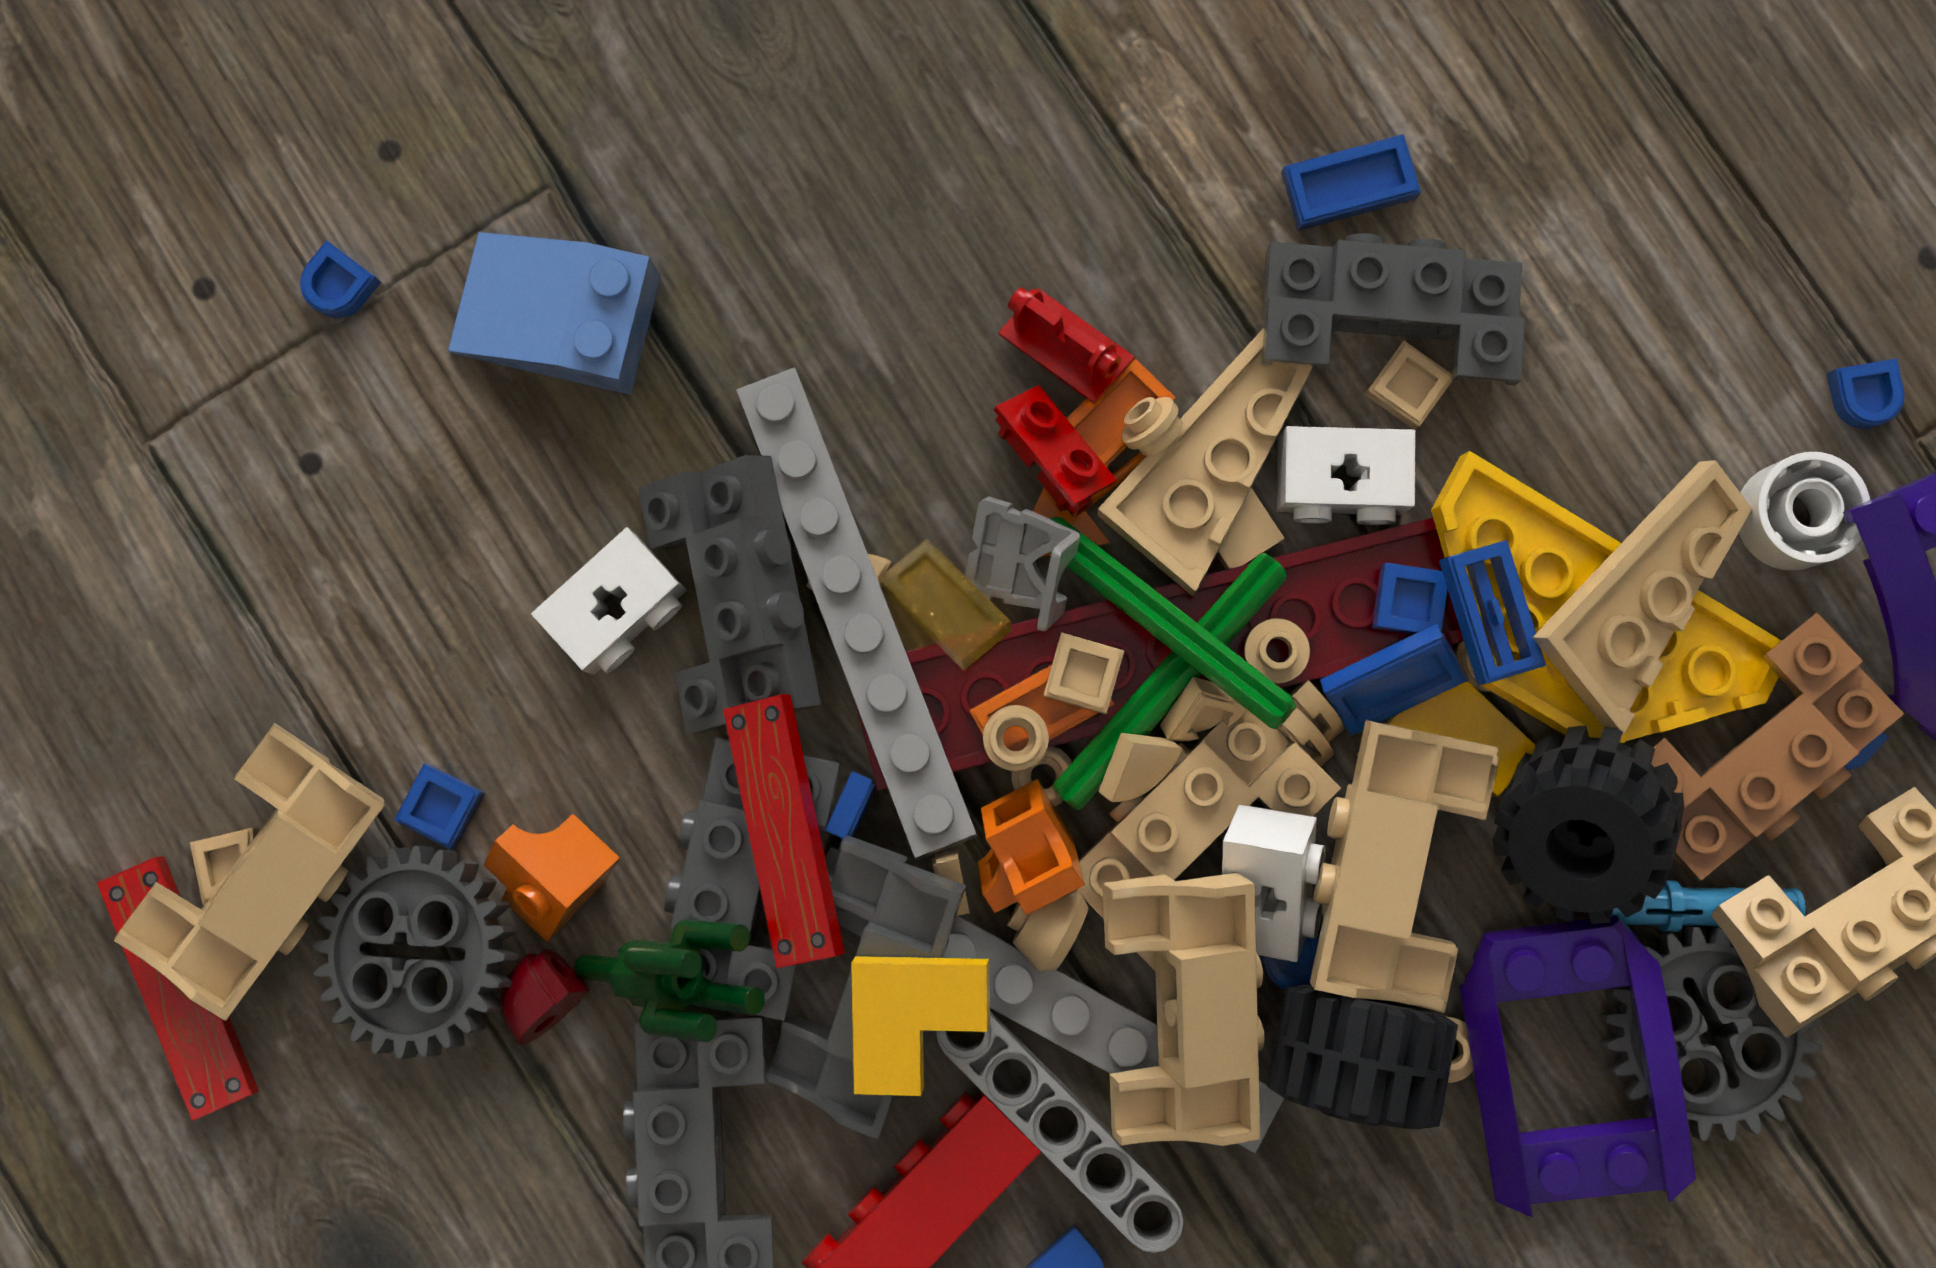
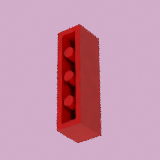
(935, 1195)

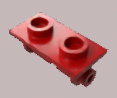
(1064, 343)
(1047, 438)

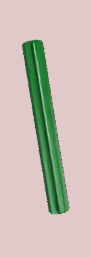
(1180, 632)
(1169, 680)

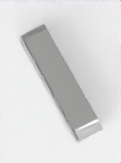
(1074, 1151)

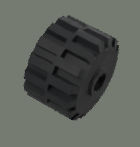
(1589, 825)
(1362, 1058)

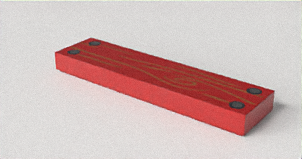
(783, 831)
(196, 1042)

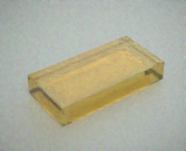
(945, 604)

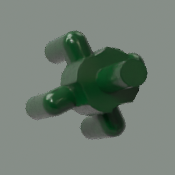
(671, 978)

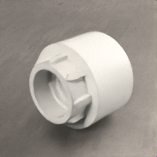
(1825, 487)

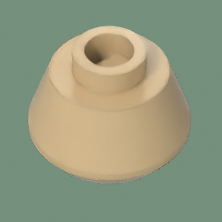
(1050, 931)

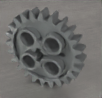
(410, 1012)
(1714, 1102)

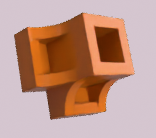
(1030, 852)
(550, 872)

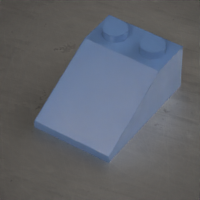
(557, 309)

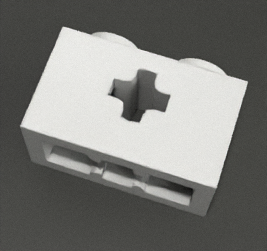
(1376, 456)
(577, 607)
(1283, 862)

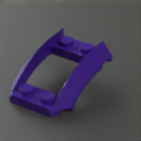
(1896, 535)
(1583, 1158)

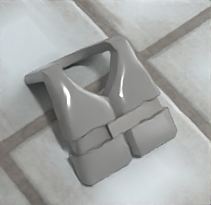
(1007, 553)

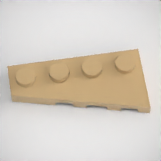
(1189, 493)
(1627, 610)

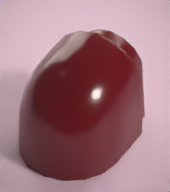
(540, 995)

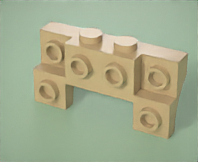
(1198, 801)
(1381, 860)
(261, 901)
(1852, 942)
(1204, 1009)

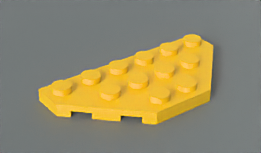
(1706, 667)

